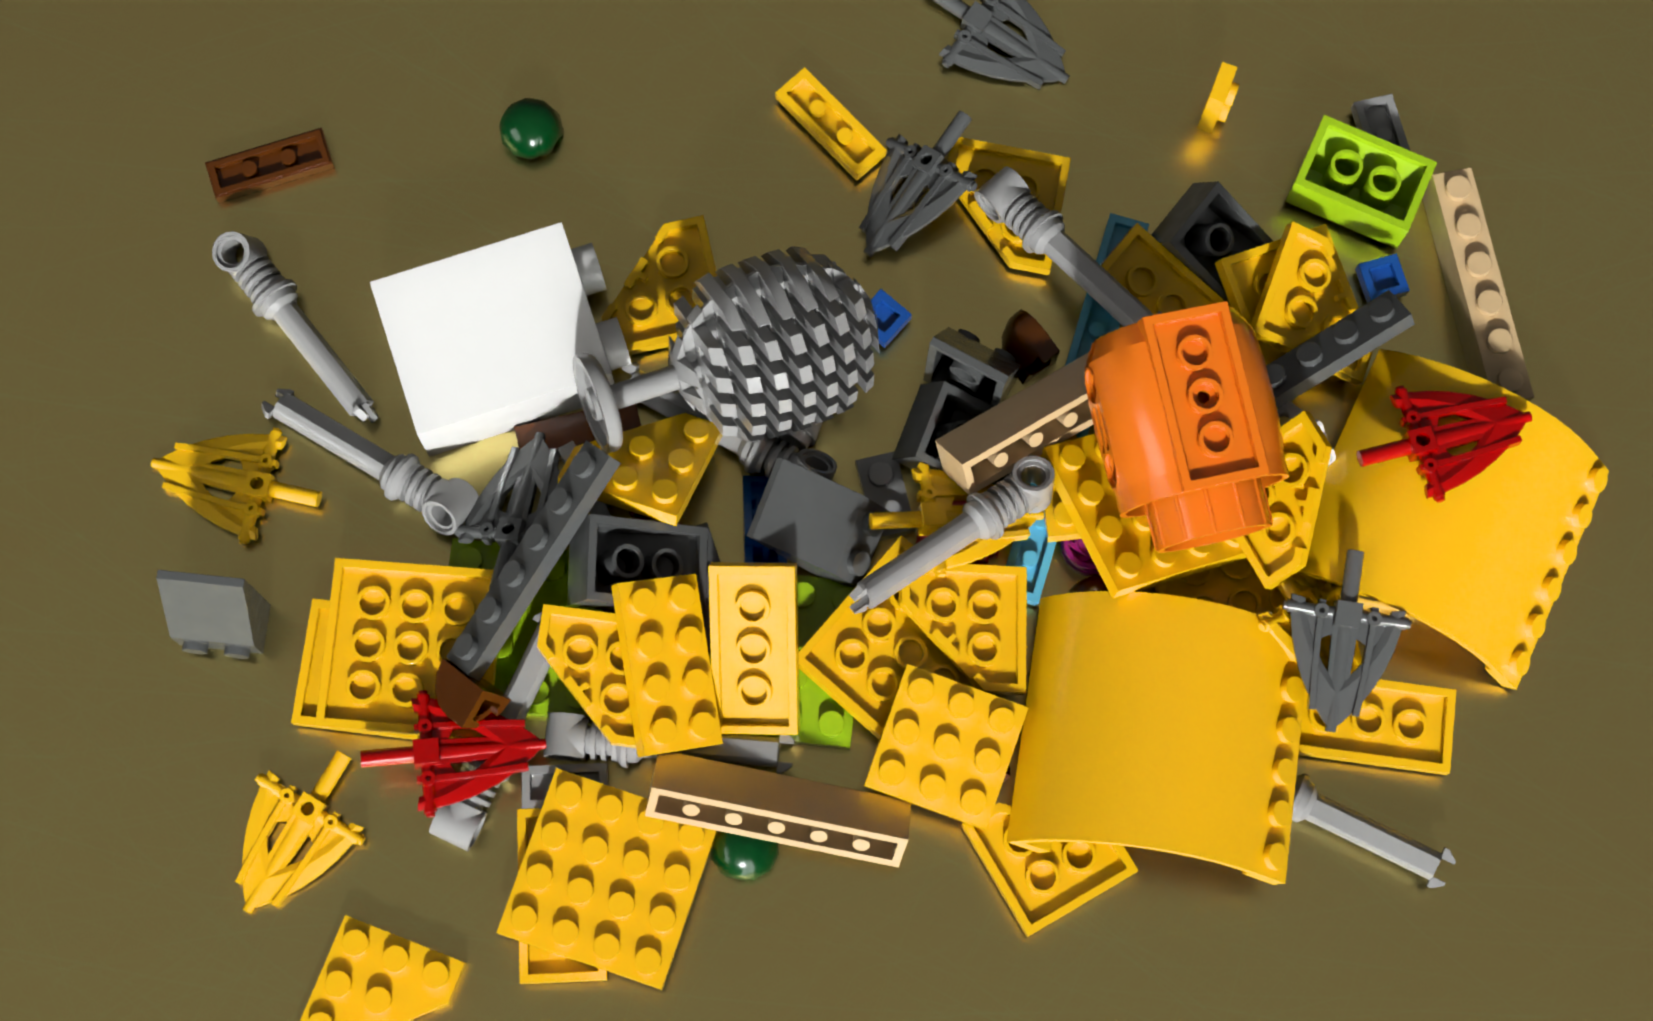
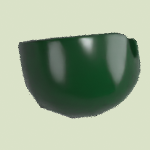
(530, 128)
(743, 856)

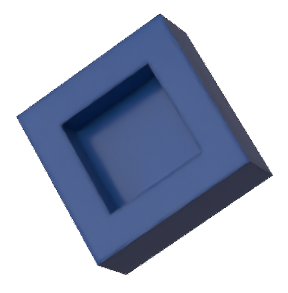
(1382, 275)
(890, 317)

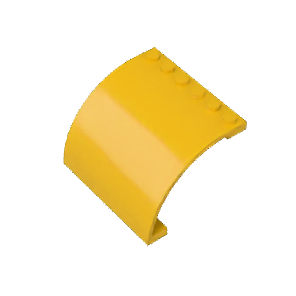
(1485, 556)
(1159, 731)

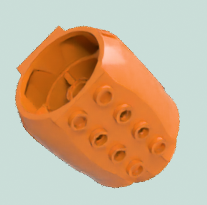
(1187, 425)

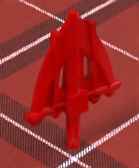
(1487, 422)
(504, 747)

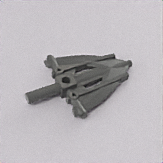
(1033, 58)
(894, 220)
(523, 472)
(1336, 690)

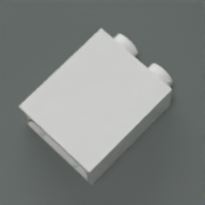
(495, 335)

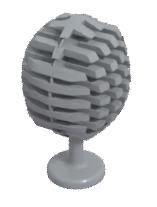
(755, 353)

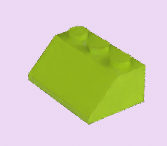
(1361, 182)

